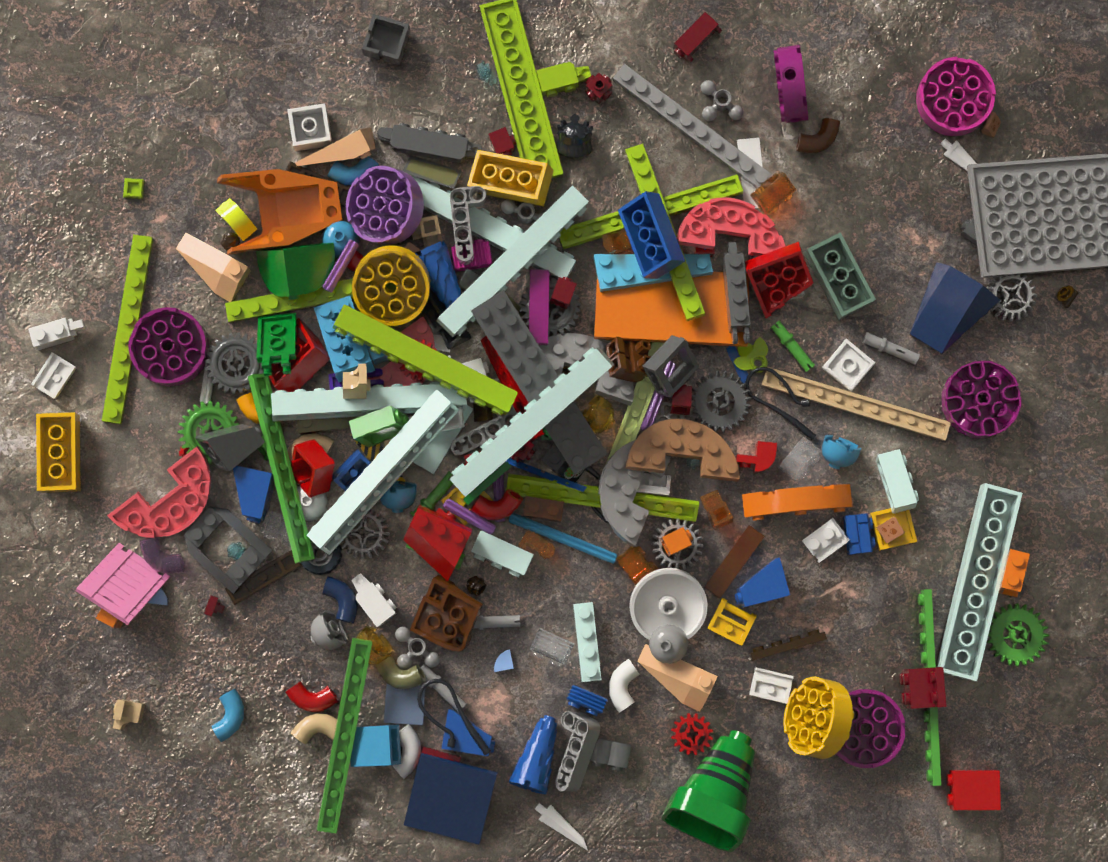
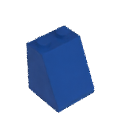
(254, 492)
(763, 586)
(464, 740)

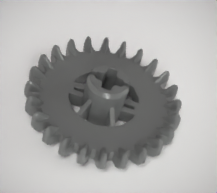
(565, 319)
(216, 357)
(729, 385)

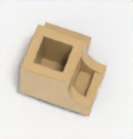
(428, 230)
(356, 383)
(126, 712)

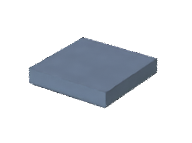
(402, 706)

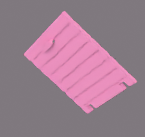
(122, 584)

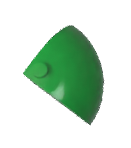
(296, 269)

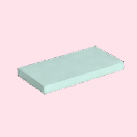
(437, 449)

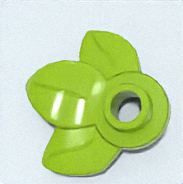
(750, 354)

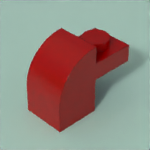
(764, 457)

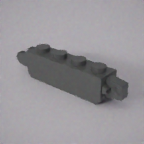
(429, 144)
(736, 293)

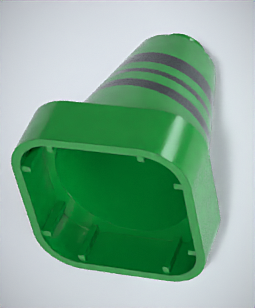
(716, 795)

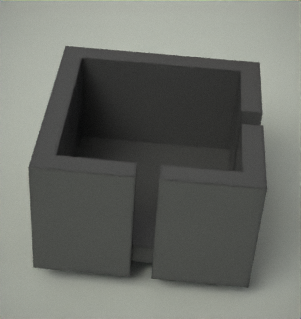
(387, 41)

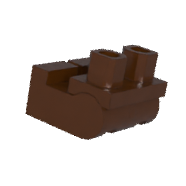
(628, 358)

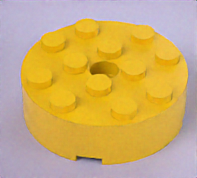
(395, 266)
(818, 718)

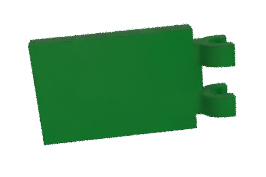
(277, 341)

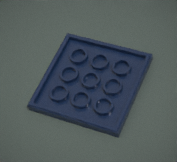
(450, 798)

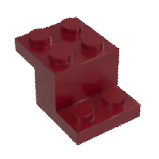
(923, 688)

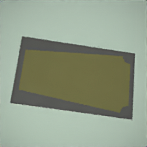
(432, 171)

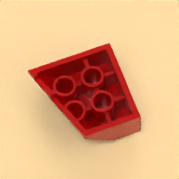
(779, 276)
(309, 359)
(437, 539)

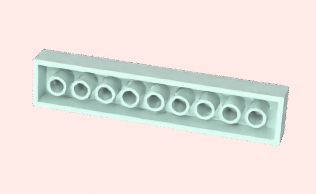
(528, 424)
(978, 581)

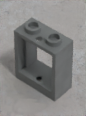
(661, 357)

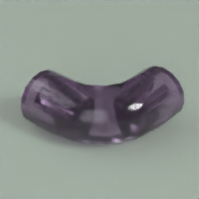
(159, 560)

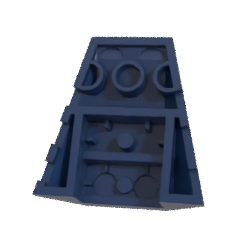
(950, 307)

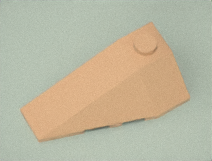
(350, 147)
(216, 268)
(682, 679)

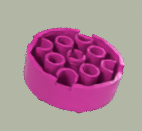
(953, 115)

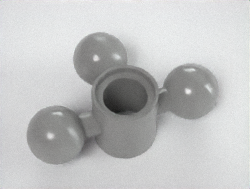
(710, 112)
(509, 206)
(405, 660)

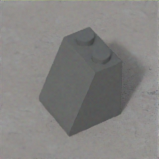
(230, 445)

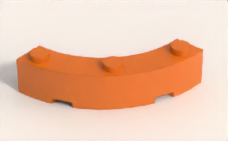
(797, 500)

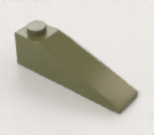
(323, 425)

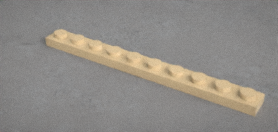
(859, 405)

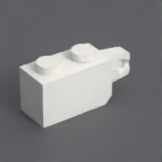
(55, 332)
(372, 600)

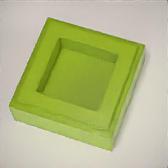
(133, 188)

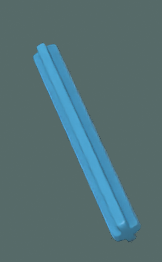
(562, 538)

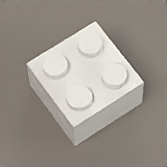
(310, 127)

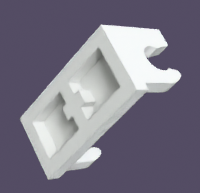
(654, 485)

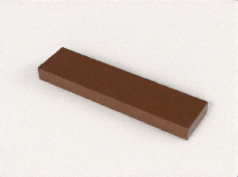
(734, 561)

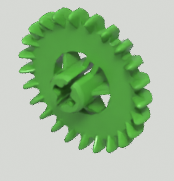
(204, 412)
(1030, 648)

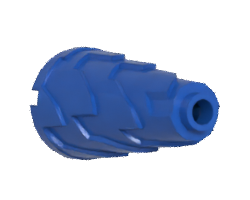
(441, 272)
(534, 765)

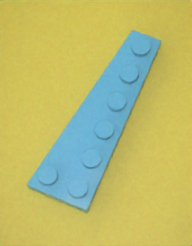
(623, 271)

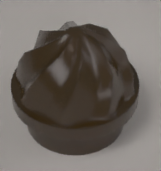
(229, 240)
(476, 585)

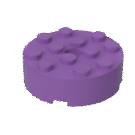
(384, 205)

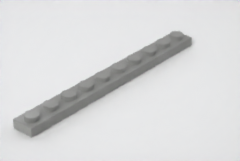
(691, 126)

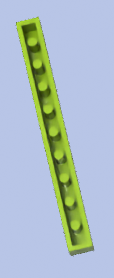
(424, 360)

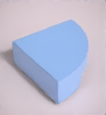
(159, 598)
(503, 662)

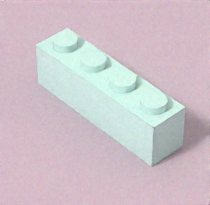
(587, 642)

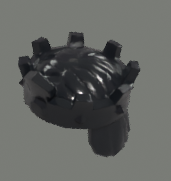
(574, 138)

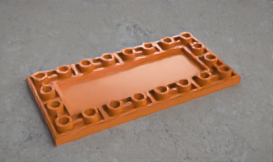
(655, 313)

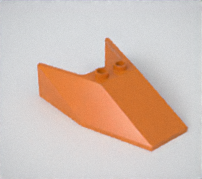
(288, 206)

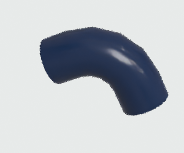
(344, 596)

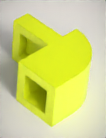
(236, 219)

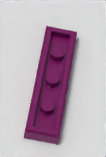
(539, 305)

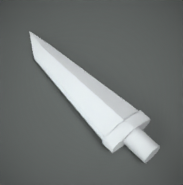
(957, 154)
(557, 822)

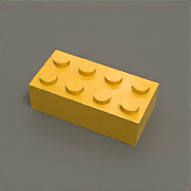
(511, 177)
(58, 452)

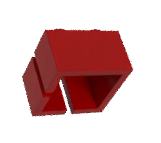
(312, 464)

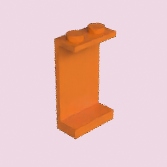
(1014, 573)

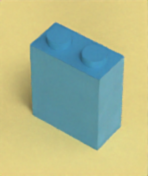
(376, 746)

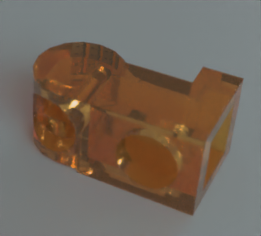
(543, 547)

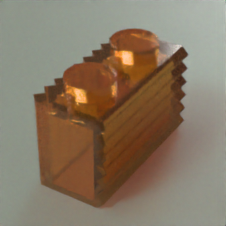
(773, 192)
(635, 564)

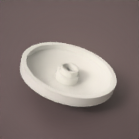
(668, 598)

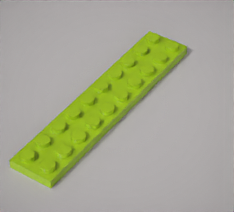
(520, 83)

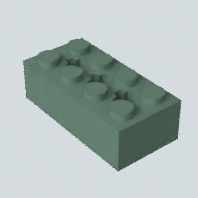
(844, 265)

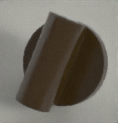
(1067, 295)

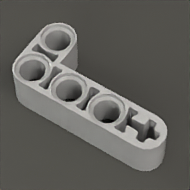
(464, 226)
(481, 430)
(579, 750)

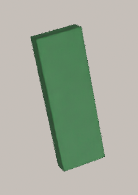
(486, 483)

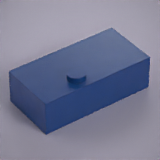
(651, 235)

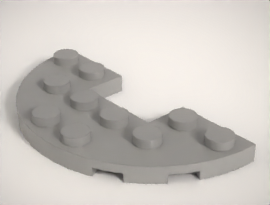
(570, 347)
(617, 493)

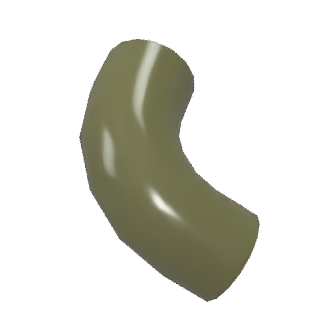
(400, 678)

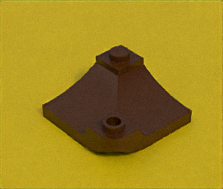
(446, 615)

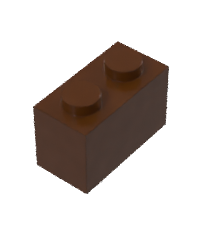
(543, 509)

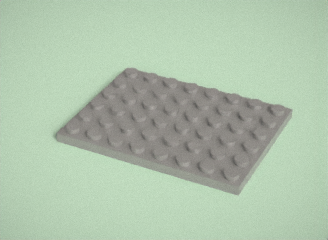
(1040, 214)

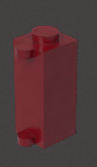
(696, 36)

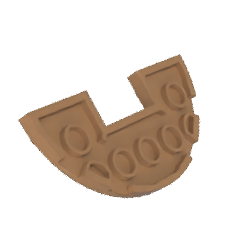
(685, 440)

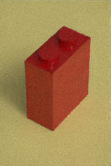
(974, 789)

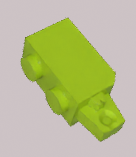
(561, 78)

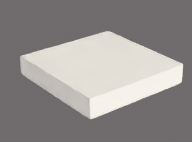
(848, 365)

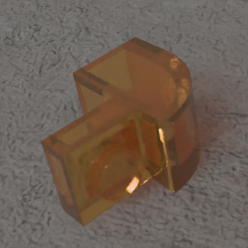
(616, 242)
(716, 509)

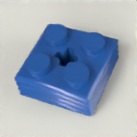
(586, 699)

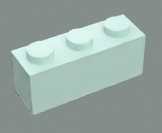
(897, 481)
(501, 554)

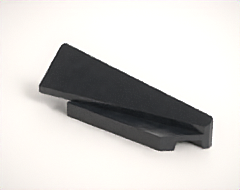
(431, 312)

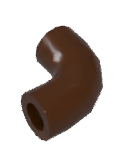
(820, 141)

